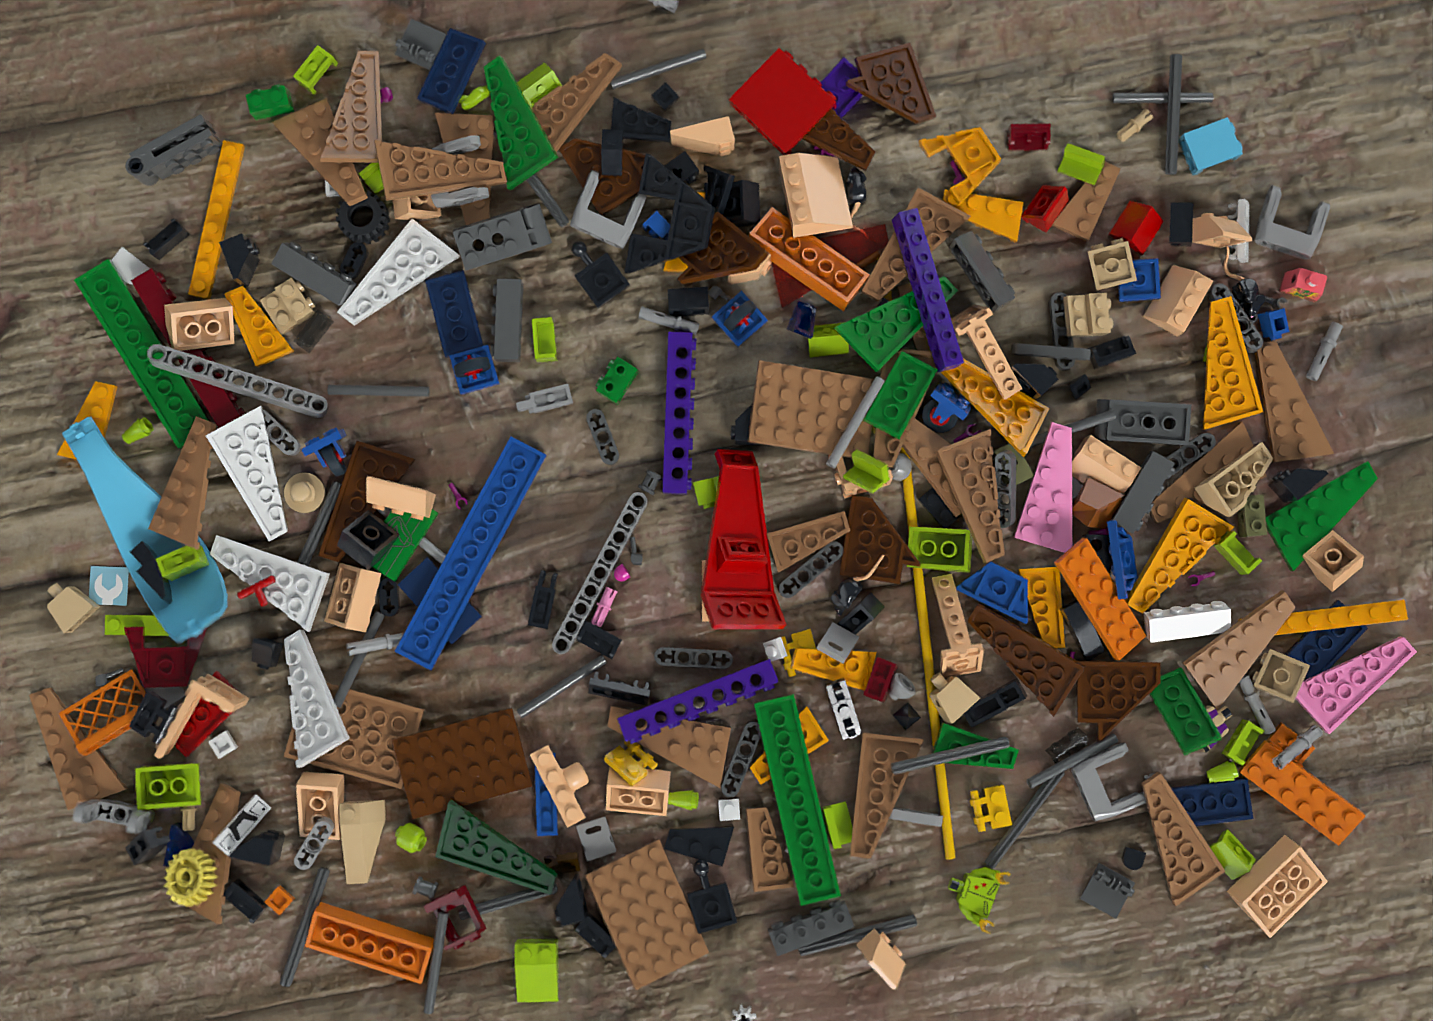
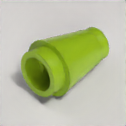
(138, 430)
(1224, 772)
(684, 799)

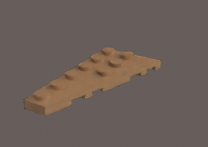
(692, 745)

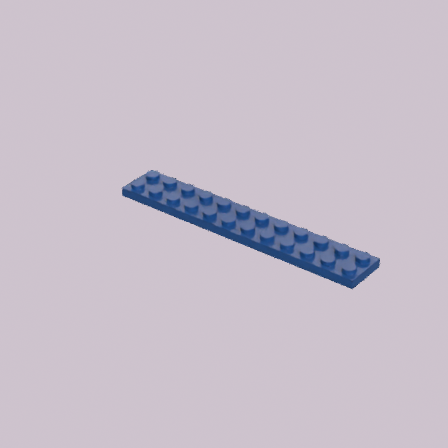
(470, 553)

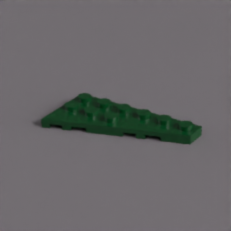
(481, 848)

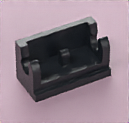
(1181, 224)
(166, 239)
(688, 301)
(1111, 351)
(599, 640)
(146, 845)
(245, 900)
(596, 935)

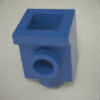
(658, 226)
(1273, 323)

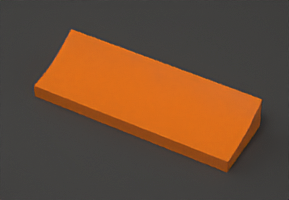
(809, 260)
(370, 942)

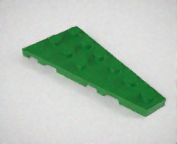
(518, 131)
(886, 328)
(1314, 515)

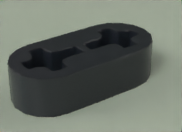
(350, 258)
(394, 596)

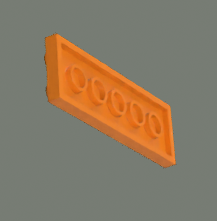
(1099, 599)
(1302, 794)

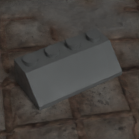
(981, 271)

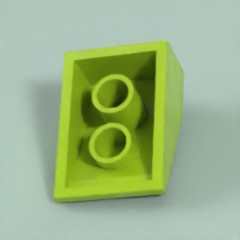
(941, 548)
(168, 785)
(536, 970)

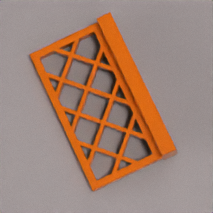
(112, 729)

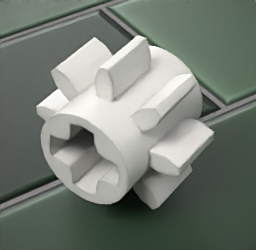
(743, 1011)

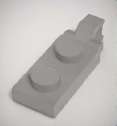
(546, 399)

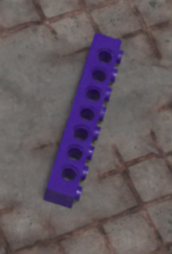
(927, 290)
(678, 341)
(763, 670)

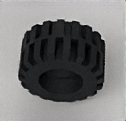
(373, 229)

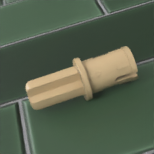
(1134, 125)
(188, 818)

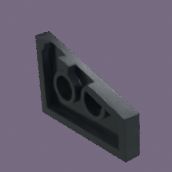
(638, 123)
(700, 843)

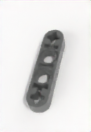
(1242, 317)
(1059, 331)
(1050, 352)
(1179, 456)
(1009, 490)
(808, 567)
(693, 660)
(739, 758)

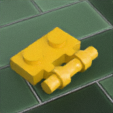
(800, 640)
(626, 765)
(996, 805)

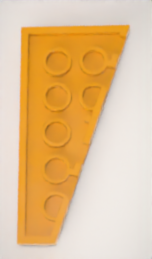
(1229, 376)
(1014, 418)
(1179, 549)

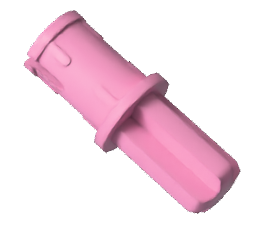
(603, 607)

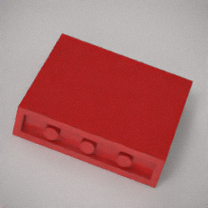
(782, 101)

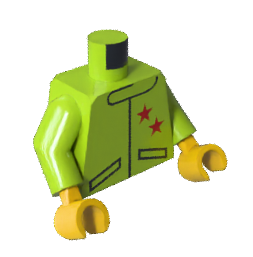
(978, 893)

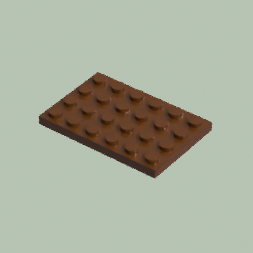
(462, 762)

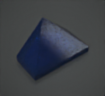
(803, 320)
(179, 841)

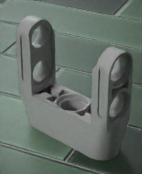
(464, 196)
(602, 227)
(1286, 239)
(1093, 790)
(135, 819)

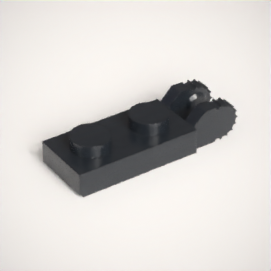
(543, 602)

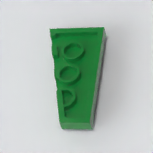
(952, 737)

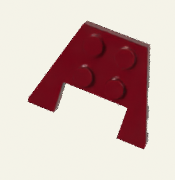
(164, 665)

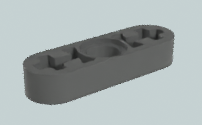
(602, 421)

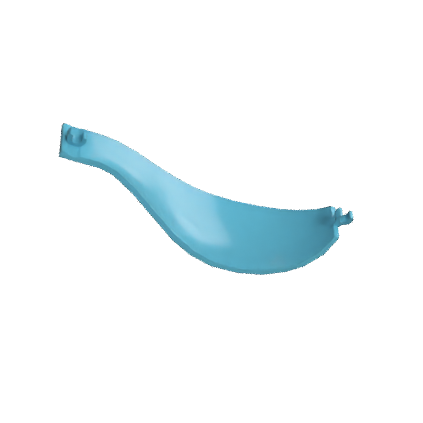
(128, 511)

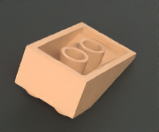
(707, 137)
(319, 797)

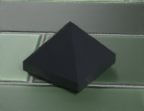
(1080, 386)
(906, 716)

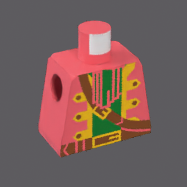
(1307, 284)

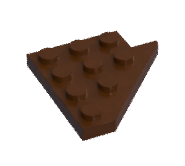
(894, 82)
(611, 190)
(727, 254)
(869, 539)
(1113, 690)

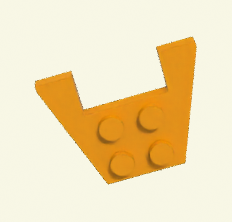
(972, 155)

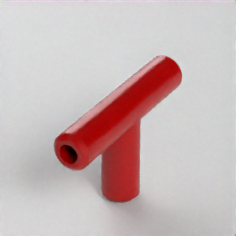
(257, 589)

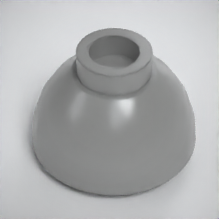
(901, 467)
(901, 687)

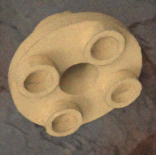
(304, 492)

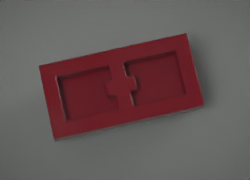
(1029, 137)
(880, 679)

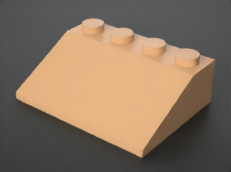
(814, 194)
(1277, 886)

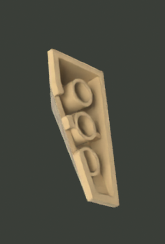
(1231, 485)
(360, 834)

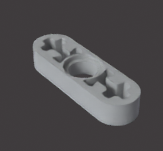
(283, 447)
(916, 816)
(314, 851)

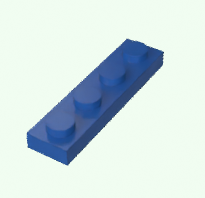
(545, 808)

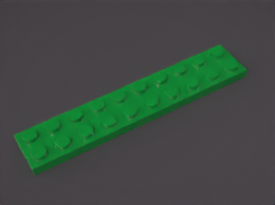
(132, 338)
(797, 799)

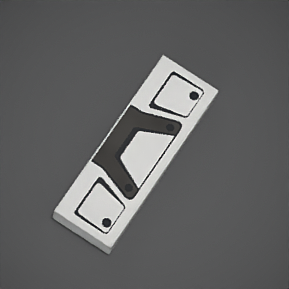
(241, 825)

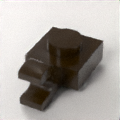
(565, 862)

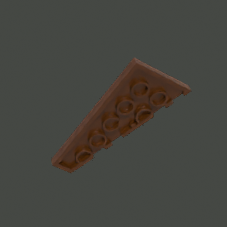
(840, 140)
(351, 501)
(1036, 663)

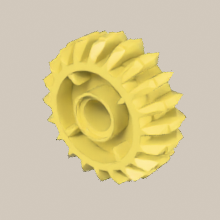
(188, 889)

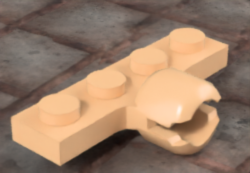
(561, 783)

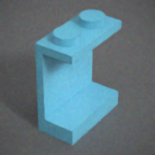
(1210, 145)

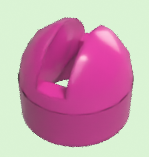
(621, 573)

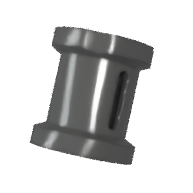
(644, 486)
(425, 888)

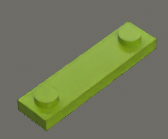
(115, 624)

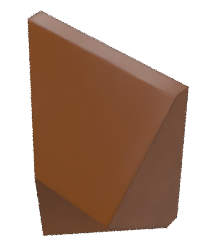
(1096, 503)

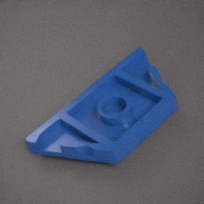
(1123, 559)
(999, 590)

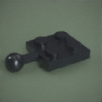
(600, 278)
(711, 904)

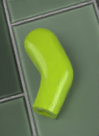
(474, 97)

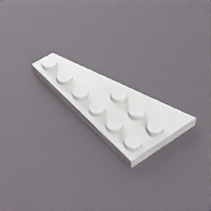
(404, 264)
(248, 460)
(296, 587)
(311, 703)

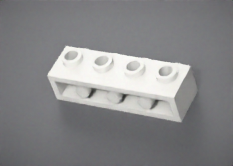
(1187, 621)

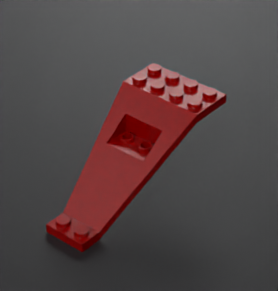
(738, 564)

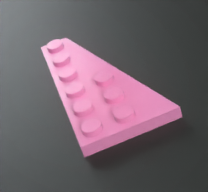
(1048, 505)
(1342, 689)

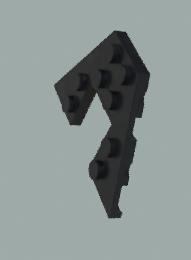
(689, 223)

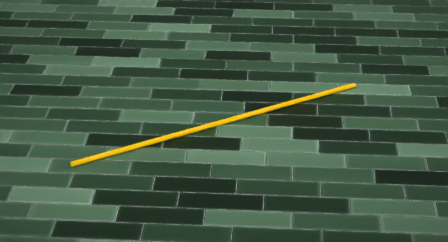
(928, 666)

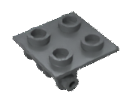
(420, 44)
(1107, 890)

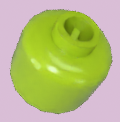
(410, 837)

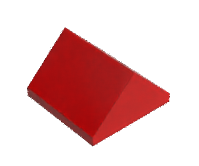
(1046, 207)
(1137, 226)

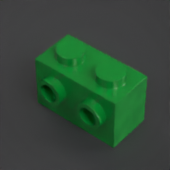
(270, 102)
(617, 380)

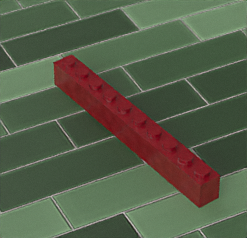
(155, 294)

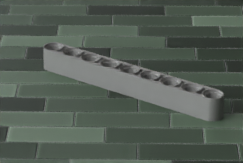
(231, 374)
(591, 579)

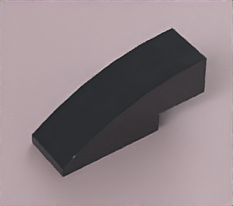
(150, 571)
(1082, 630)
(995, 702)

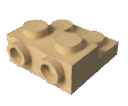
(1112, 264)
(288, 305)
(1087, 315)
(1280, 675)

